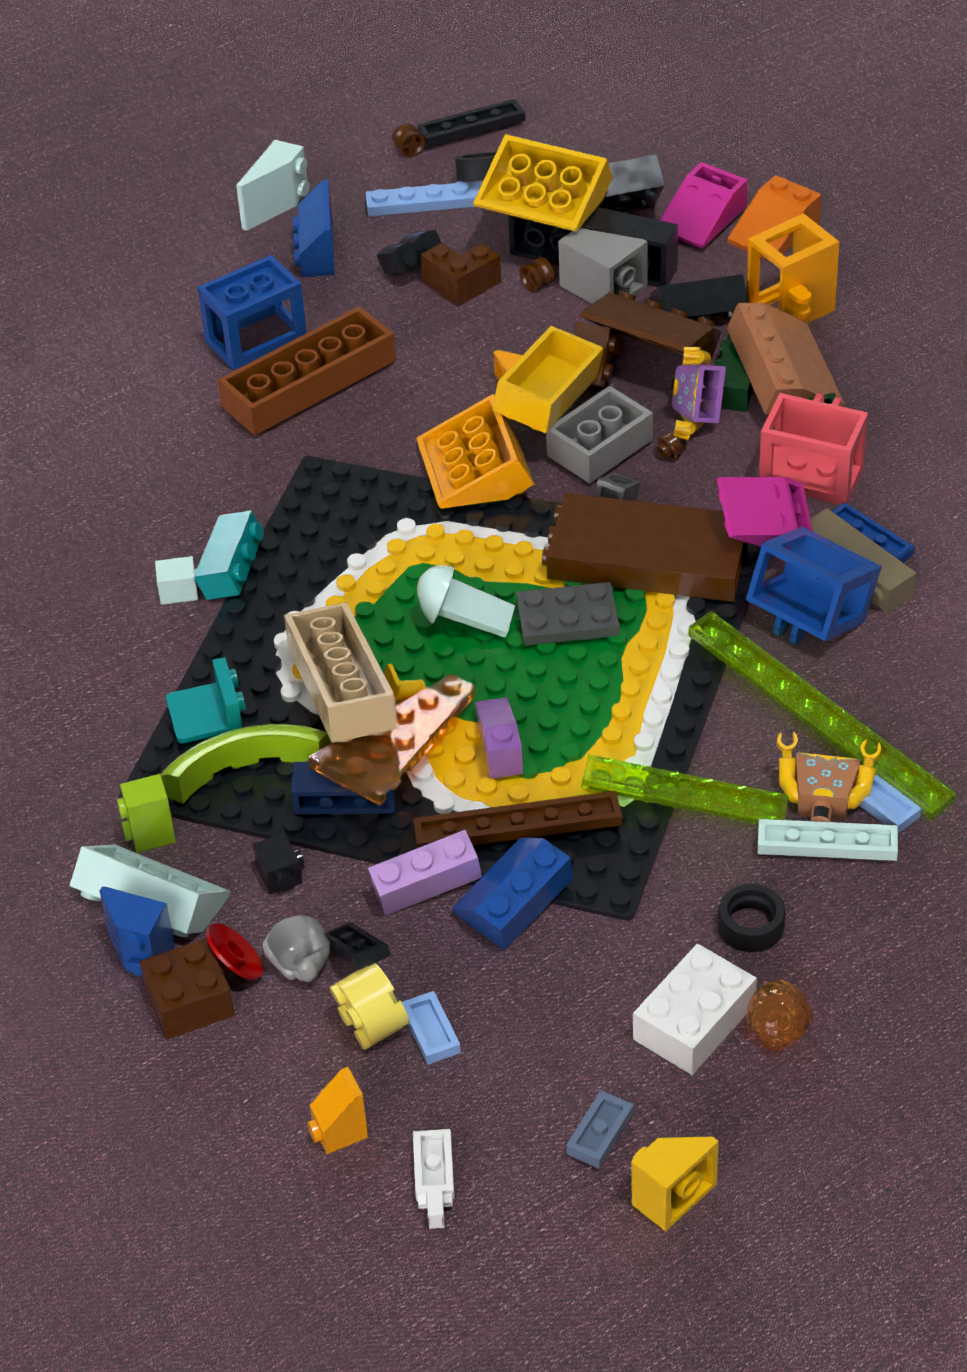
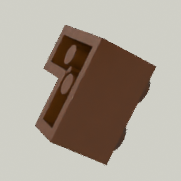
(462, 275)
(609, 340)

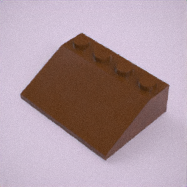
(651, 324)

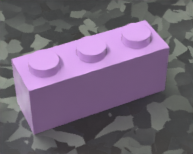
(425, 872)

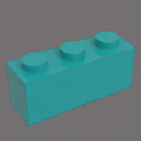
(229, 555)

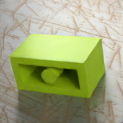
(147, 813)

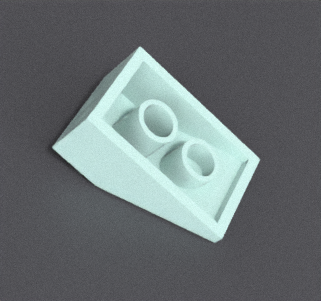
(273, 184)

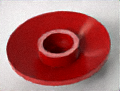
(234, 952)

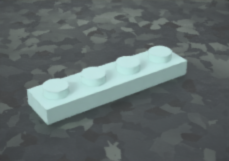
(828, 839)

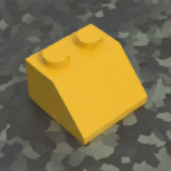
(673, 1177)

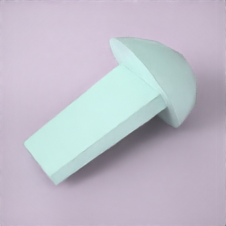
(462, 603)

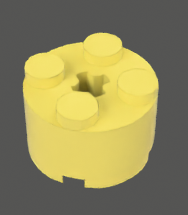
(369, 1005)

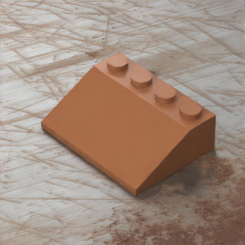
(778, 354)

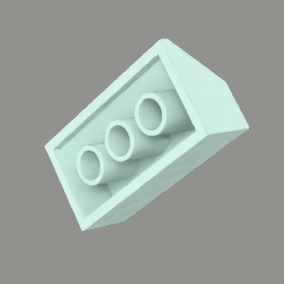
(189, 899)

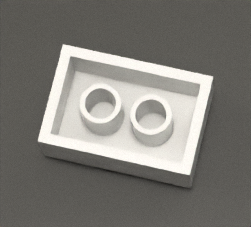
(693, 1009)

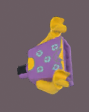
(696, 392)

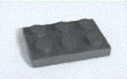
(567, 613)

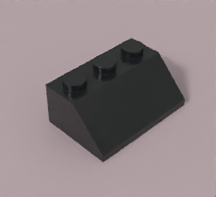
(703, 297)

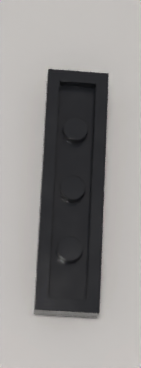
(471, 122)

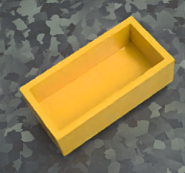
(547, 379)

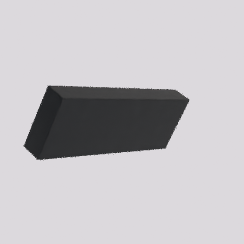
(356, 945)

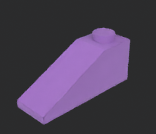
(499, 737)

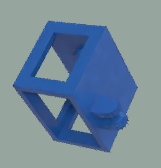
(245, 299)
(820, 588)

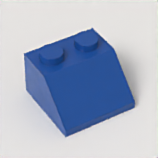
(136, 926)

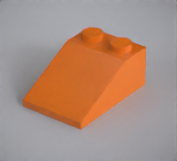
(771, 206)

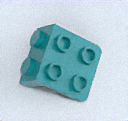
(207, 708)

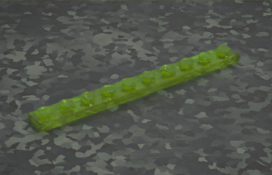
(819, 712)

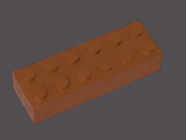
(307, 370)

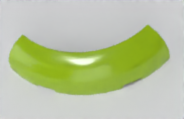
(239, 749)

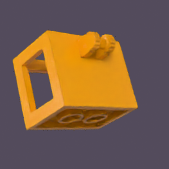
(806, 276)

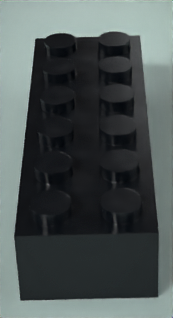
(537, 240)

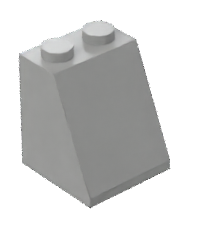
(602, 263)

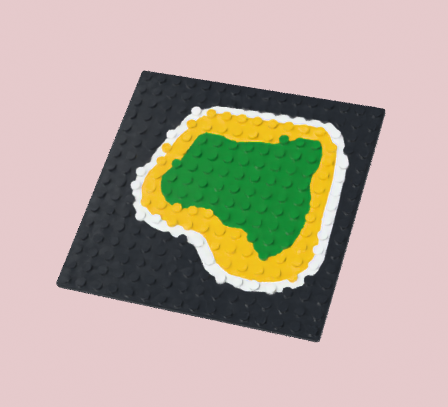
(366, 542)

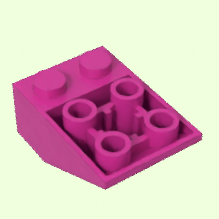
(706, 204)
(762, 507)

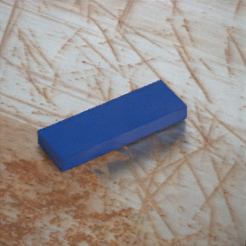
(883, 537)

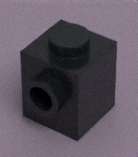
(278, 863)

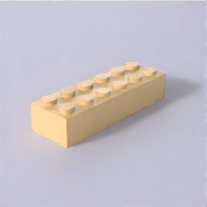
(340, 673)

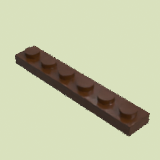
(523, 819)

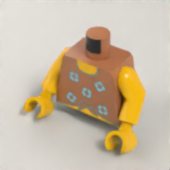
(825, 784)

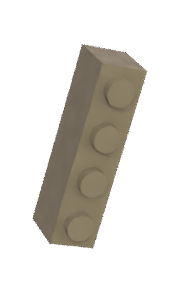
(895, 581)

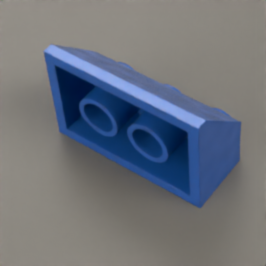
(314, 233)
(515, 890)

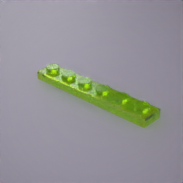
(683, 790)

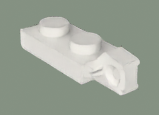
(433, 1173)

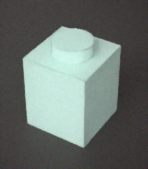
(176, 580)

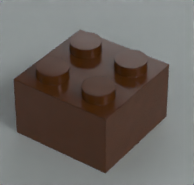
(187, 988)

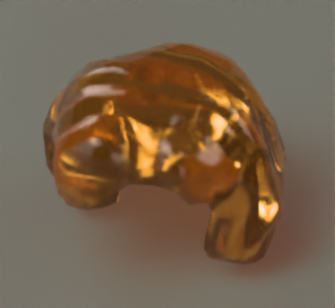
(778, 1014)

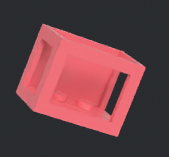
(815, 446)

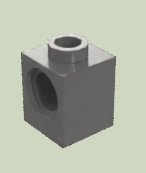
(617, 487)

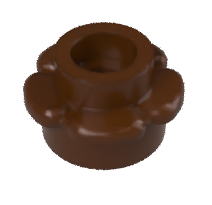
(669, 446)

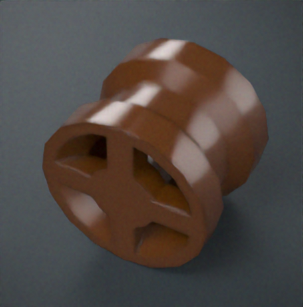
(408, 140)
(536, 274)

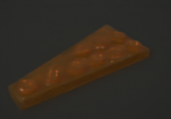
(377, 762)

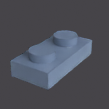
(599, 1129)

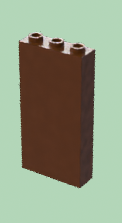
(643, 547)

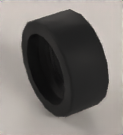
(473, 166)
(751, 897)

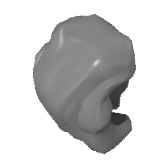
(297, 947)

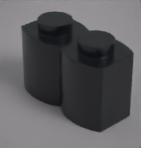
(407, 253)

